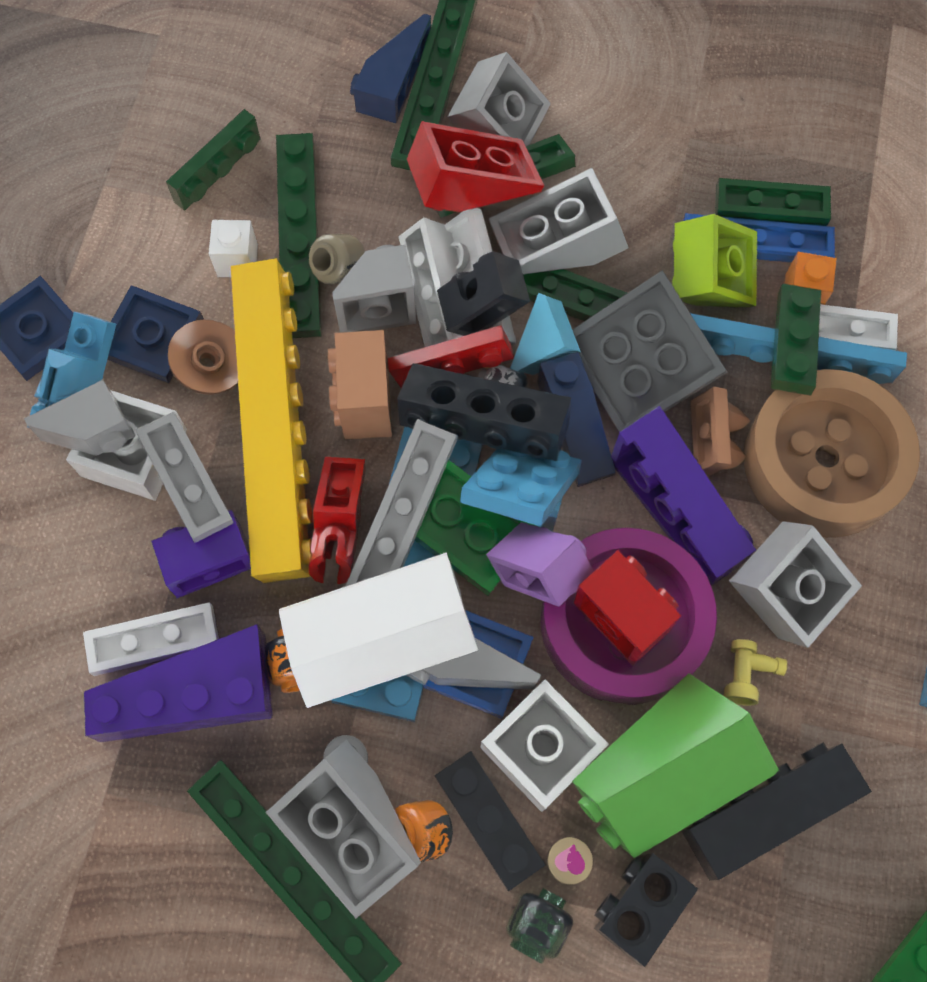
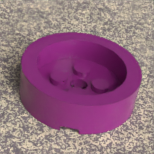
(595, 664)

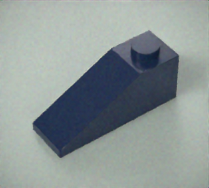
(390, 73)
(585, 433)

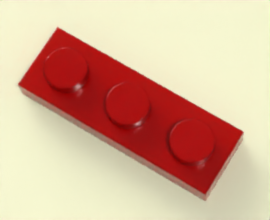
(458, 355)

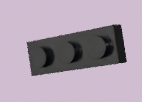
(489, 821)

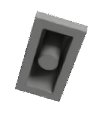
(84, 422)

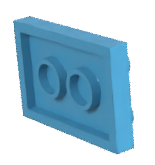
(520, 485)

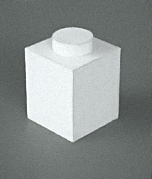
(231, 244)

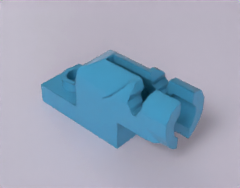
(77, 365)

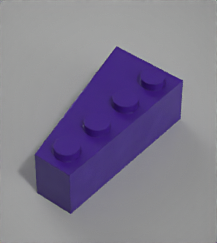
(680, 495)
(193, 690)

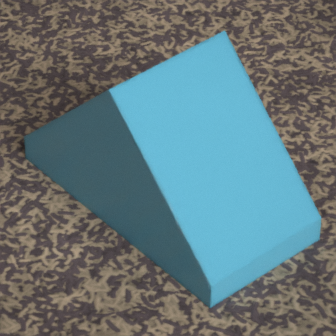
(545, 336)

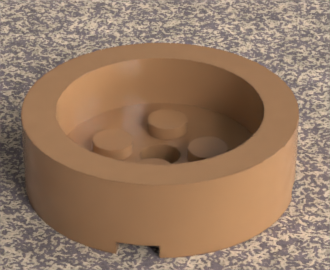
(849, 419)

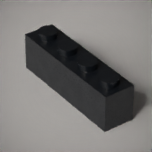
(776, 810)

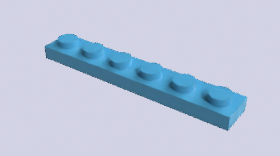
(758, 343)

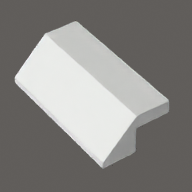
(438, 254)
(376, 630)

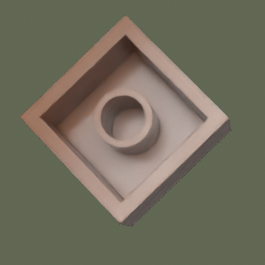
(360, 384)

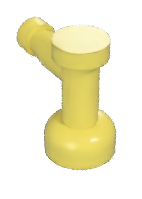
(747, 659)

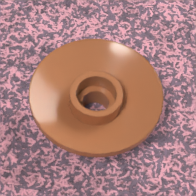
(199, 341)

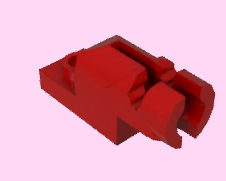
(337, 516)

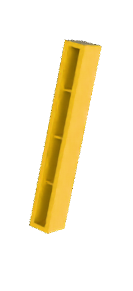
(271, 422)

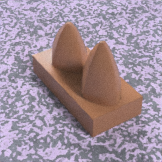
(711, 427)

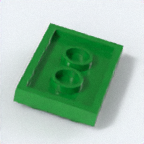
(463, 531)

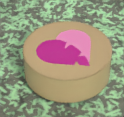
(569, 860)

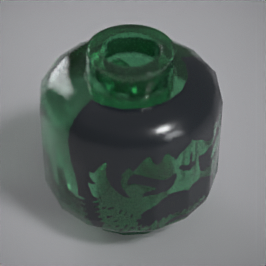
(539, 925)

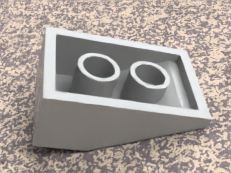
(561, 227)
(347, 829)

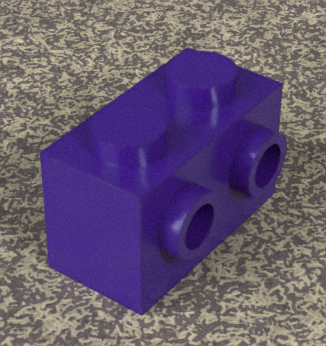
(196, 565)

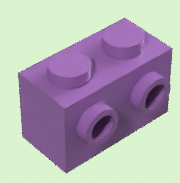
(541, 563)

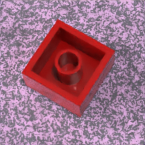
(627, 606)

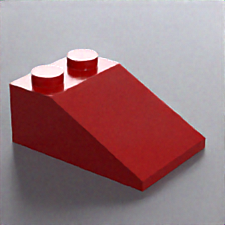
(469, 168)

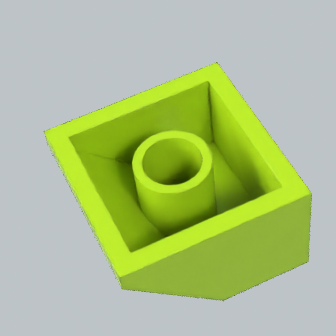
(715, 262)

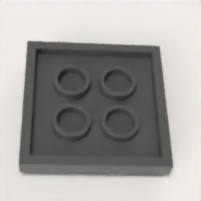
(645, 352)

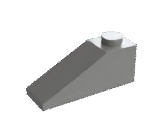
(480, 669)

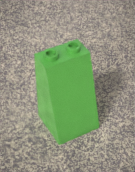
(673, 767)

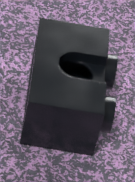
(483, 296)

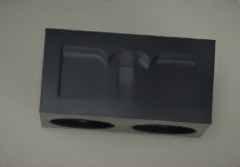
(654, 917)

